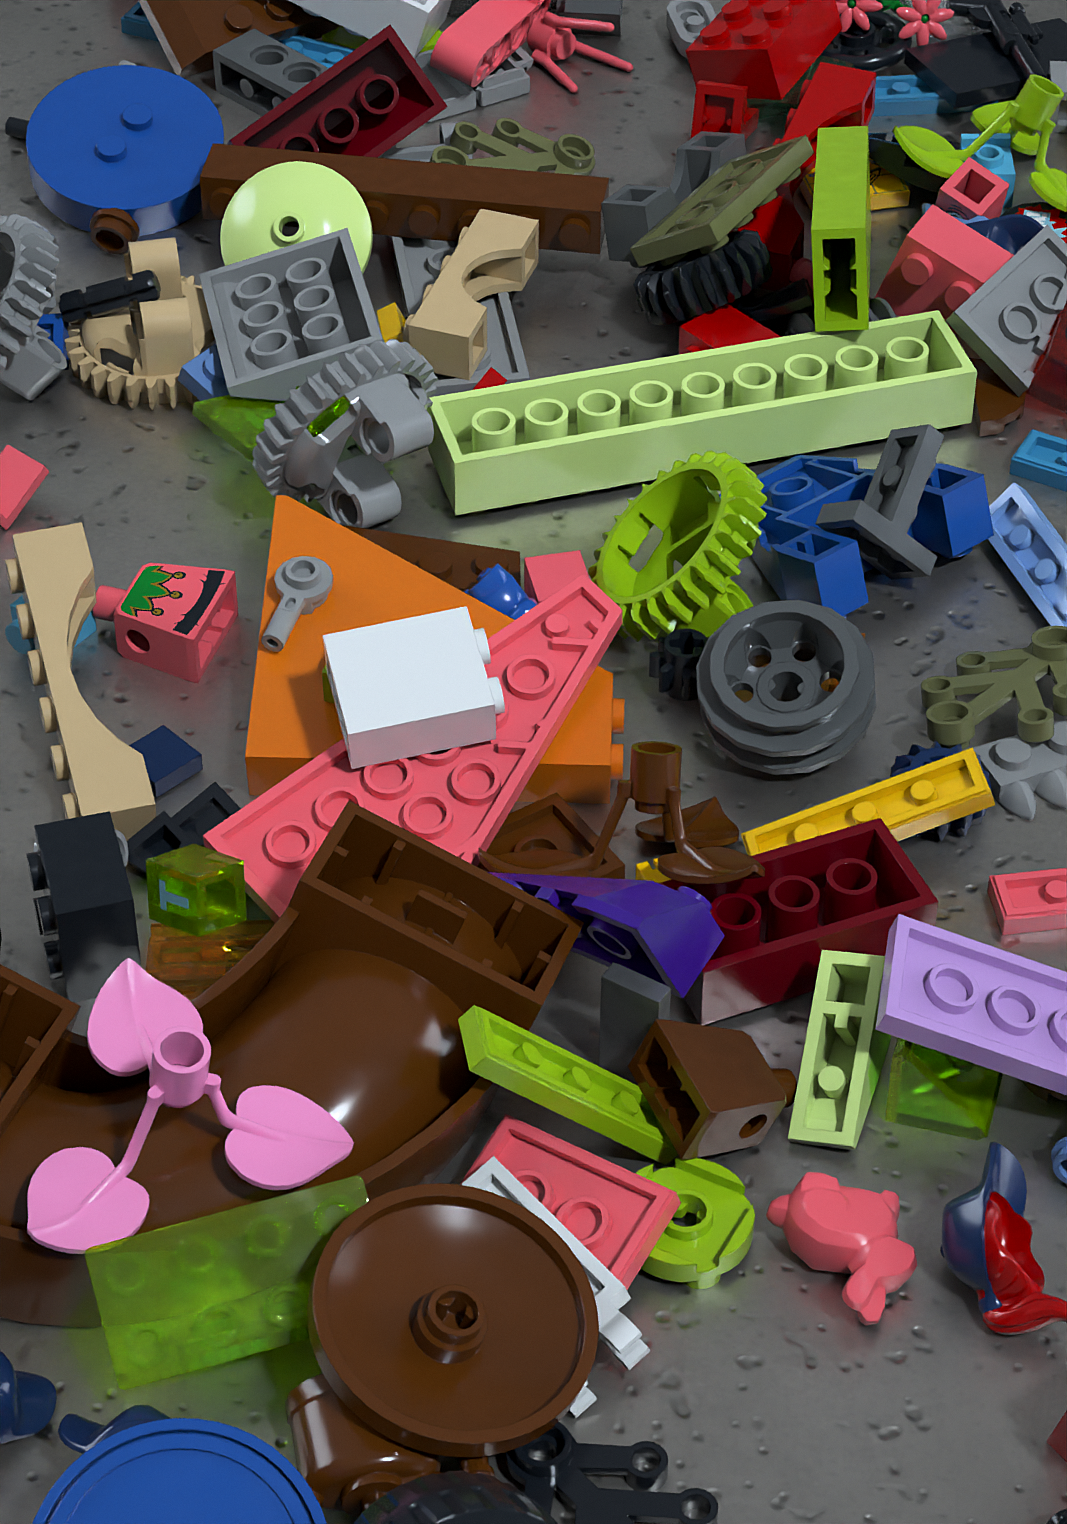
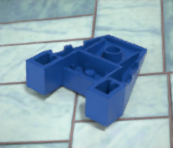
(827, 567)

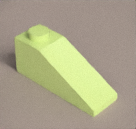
(840, 1052)

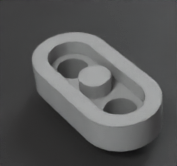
(687, 20)

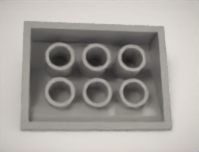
(288, 314)

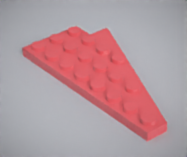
(443, 796)

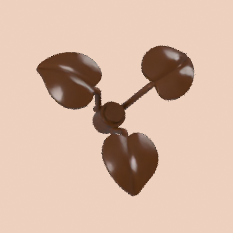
(656, 790)

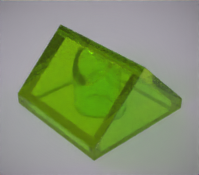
(940, 1092)

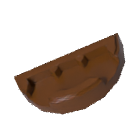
(994, 401)

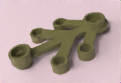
(566, 156)
(955, 721)

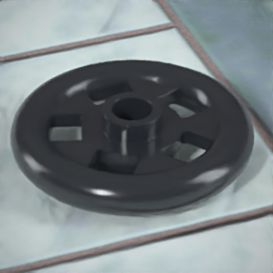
(863, 46)

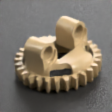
(165, 338)

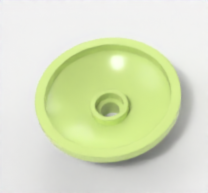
(298, 193)

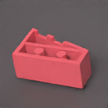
(939, 266)

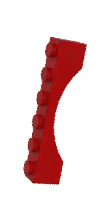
(831, 99)

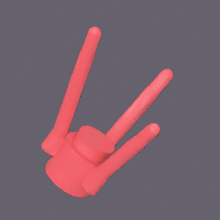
(553, 40)

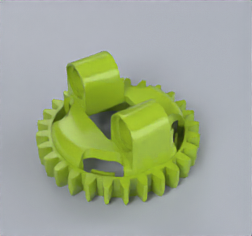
(698, 532)

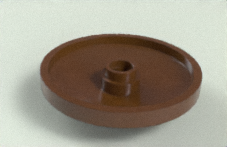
(452, 1320)

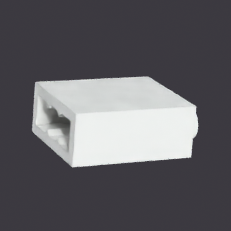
(412, 686)

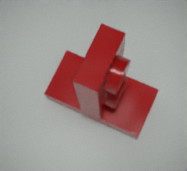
(723, 109)

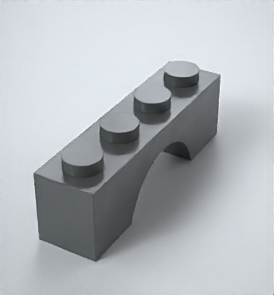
(639, 208)

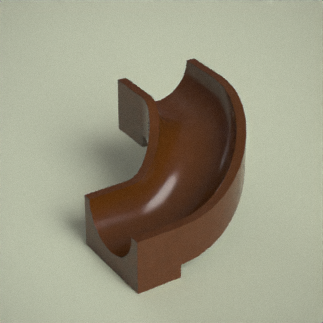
(337, 1002)

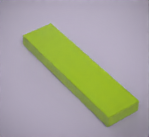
(562, 1083)

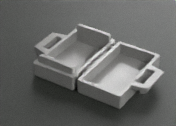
(503, 83)

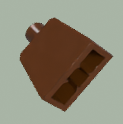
(709, 1087)

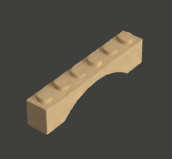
(58, 594)

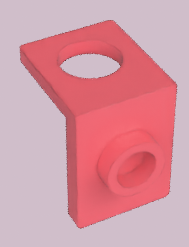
(18, 482)

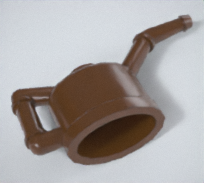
(348, 1459)

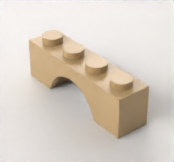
(490, 258)

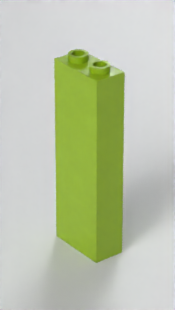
(841, 229)

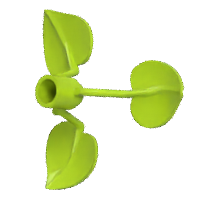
(1018, 117)

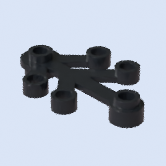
(601, 1505)

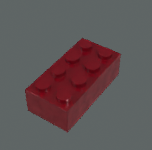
(814, 897)

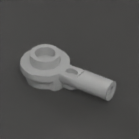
(302, 587)

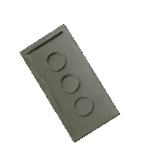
(722, 203)

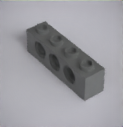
(261, 71)

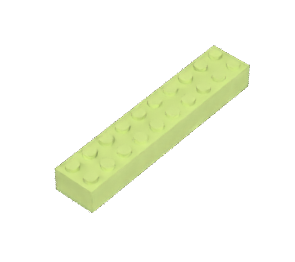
(738, 399)

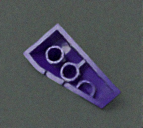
(633, 924)

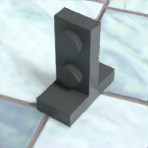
(891, 506)

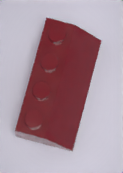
(354, 106)

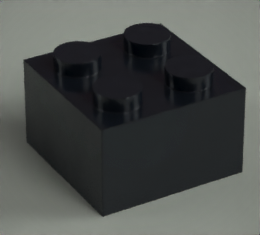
(83, 903)

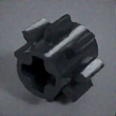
(677, 663)

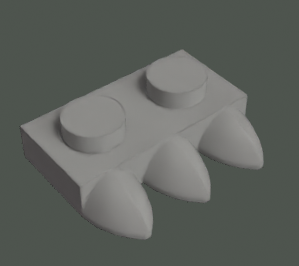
(1026, 767)

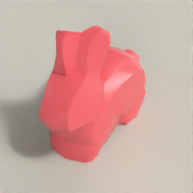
(849, 1234)

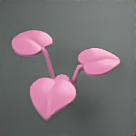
(144, 1024)

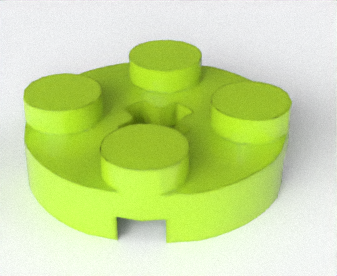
(722, 1230)

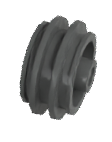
(790, 719)

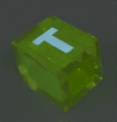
(196, 889)

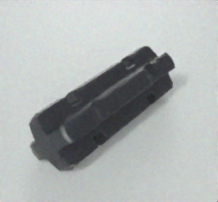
(109, 296)

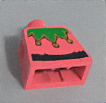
(171, 616)

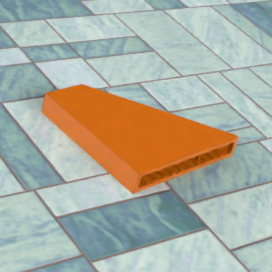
(374, 587)

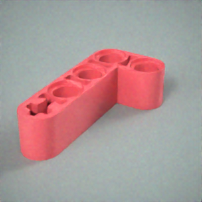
(485, 38)

